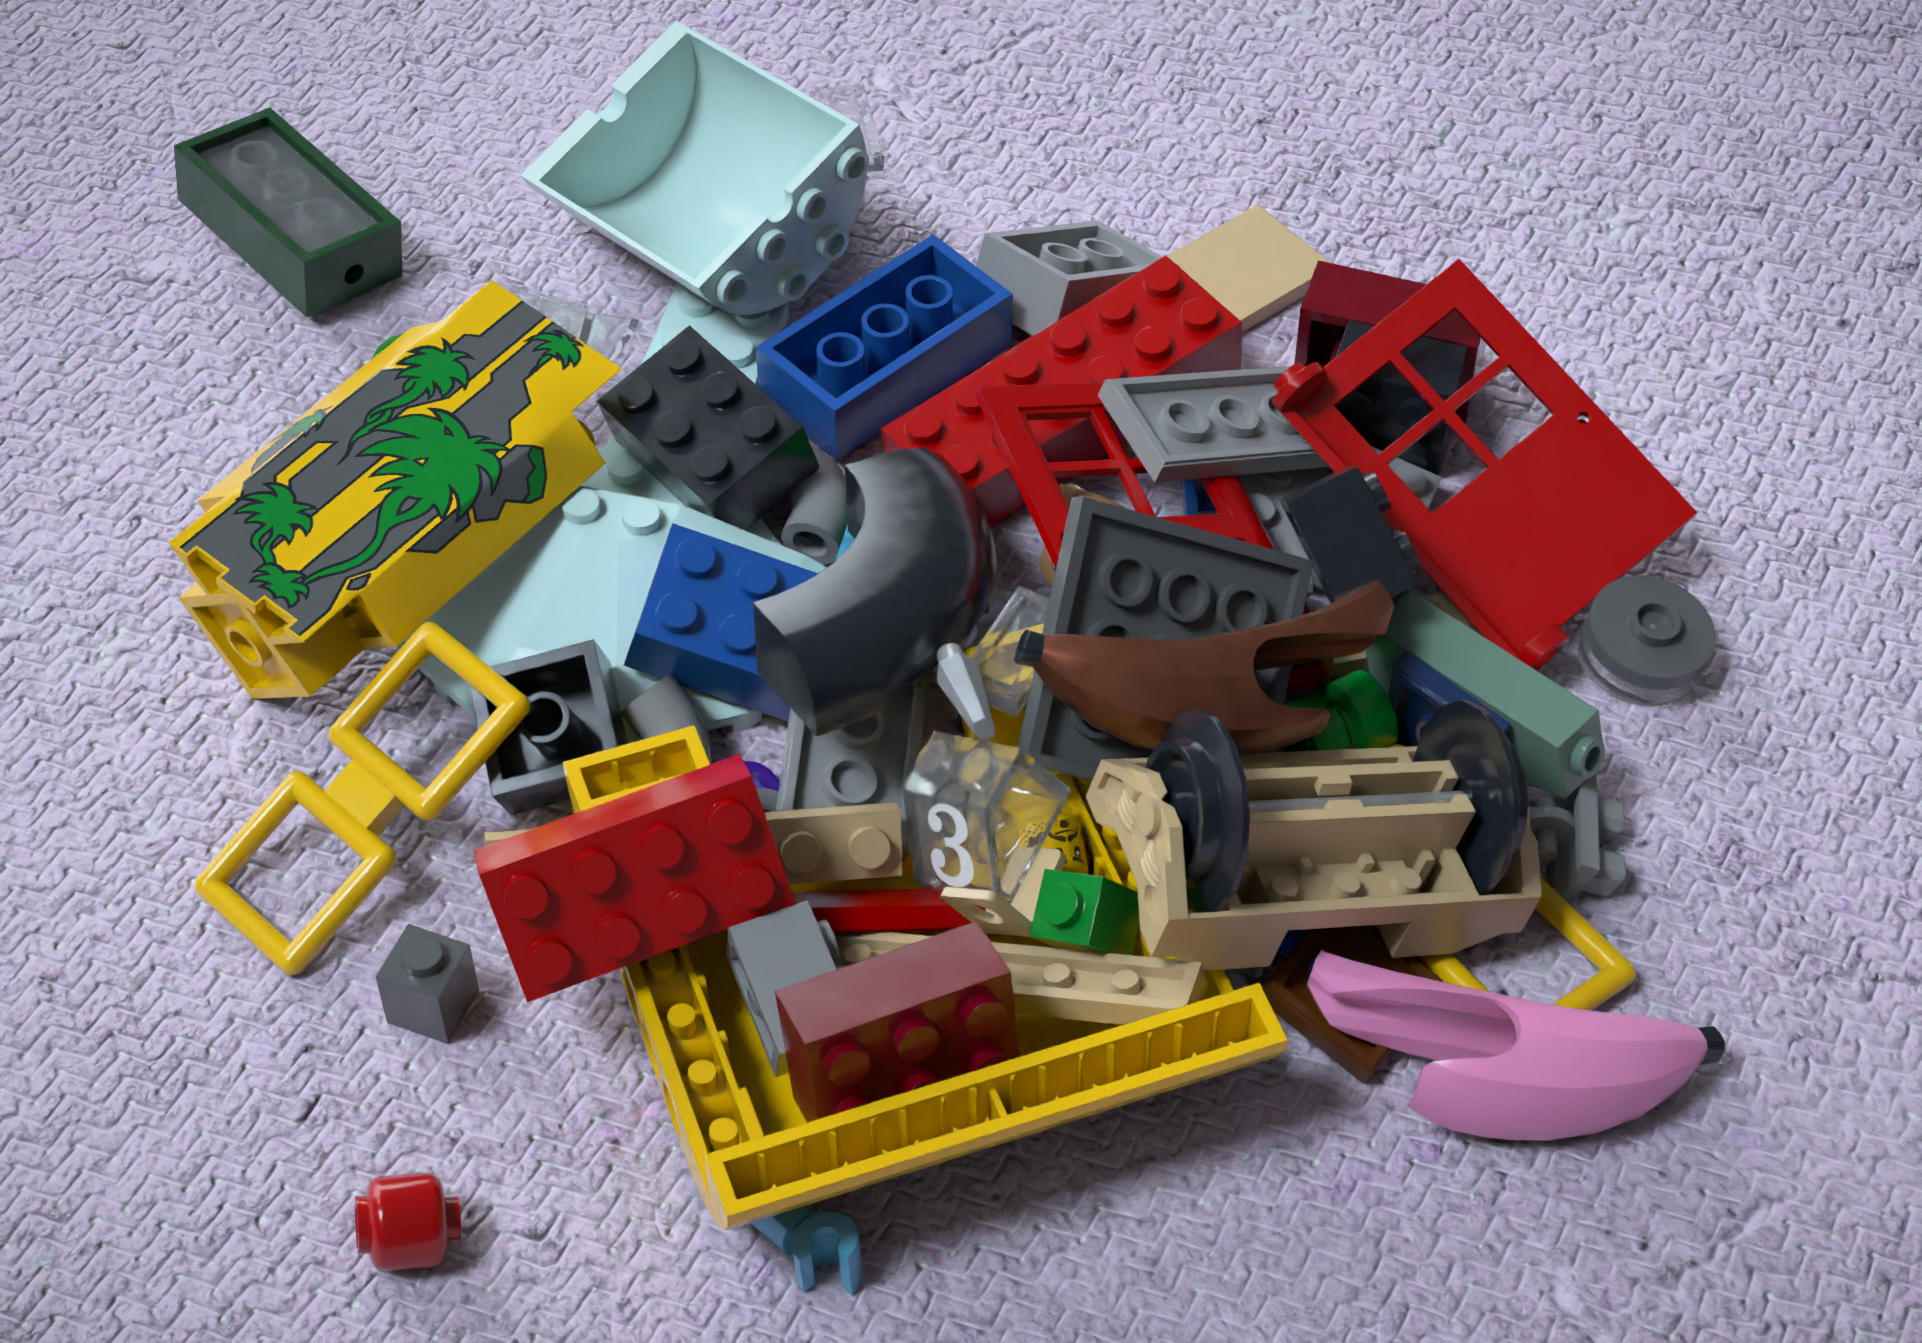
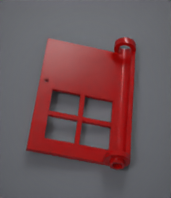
(1008, 414)
(1541, 522)

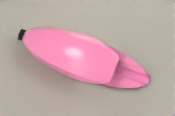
(1511, 1061)

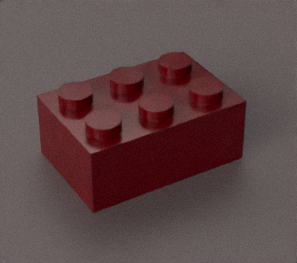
(1367, 297)
(898, 1022)

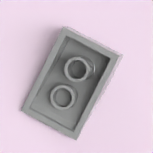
(1059, 267)

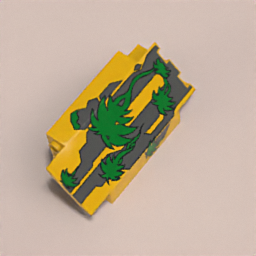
(391, 493)

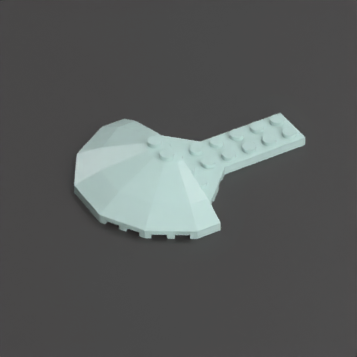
(597, 551)

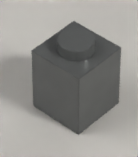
(427, 983)

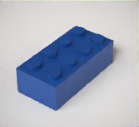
(885, 345)
(703, 618)

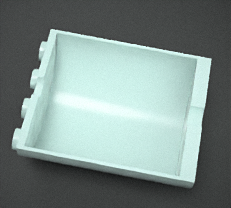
(712, 174)

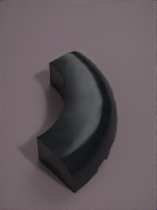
(889, 602)

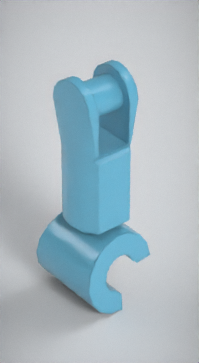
(816, 1240)

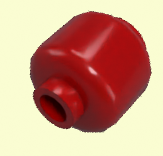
(406, 1221)

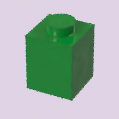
(1085, 913)

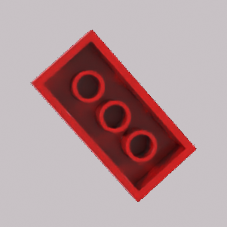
(633, 877)

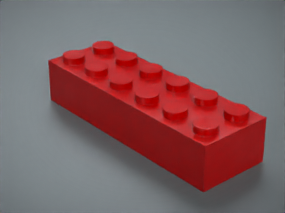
(1136, 329)

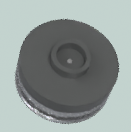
(1646, 641)

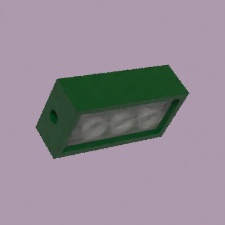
(288, 211)

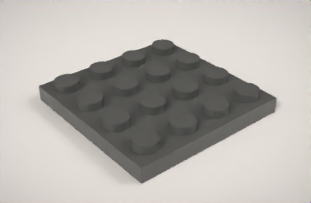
(1151, 581)

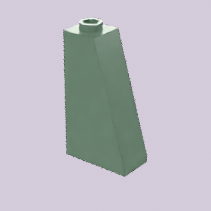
(1549, 726)

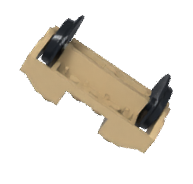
(1324, 839)

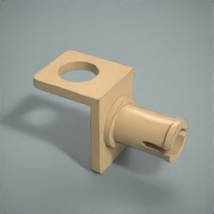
(999, 914)

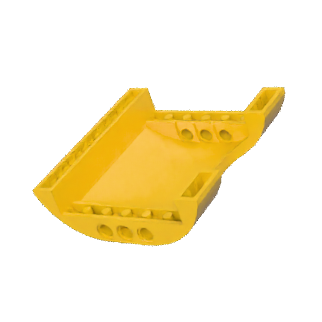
(742, 1124)

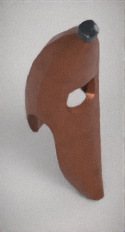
(1143, 684)

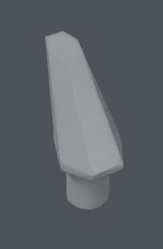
(963, 685)

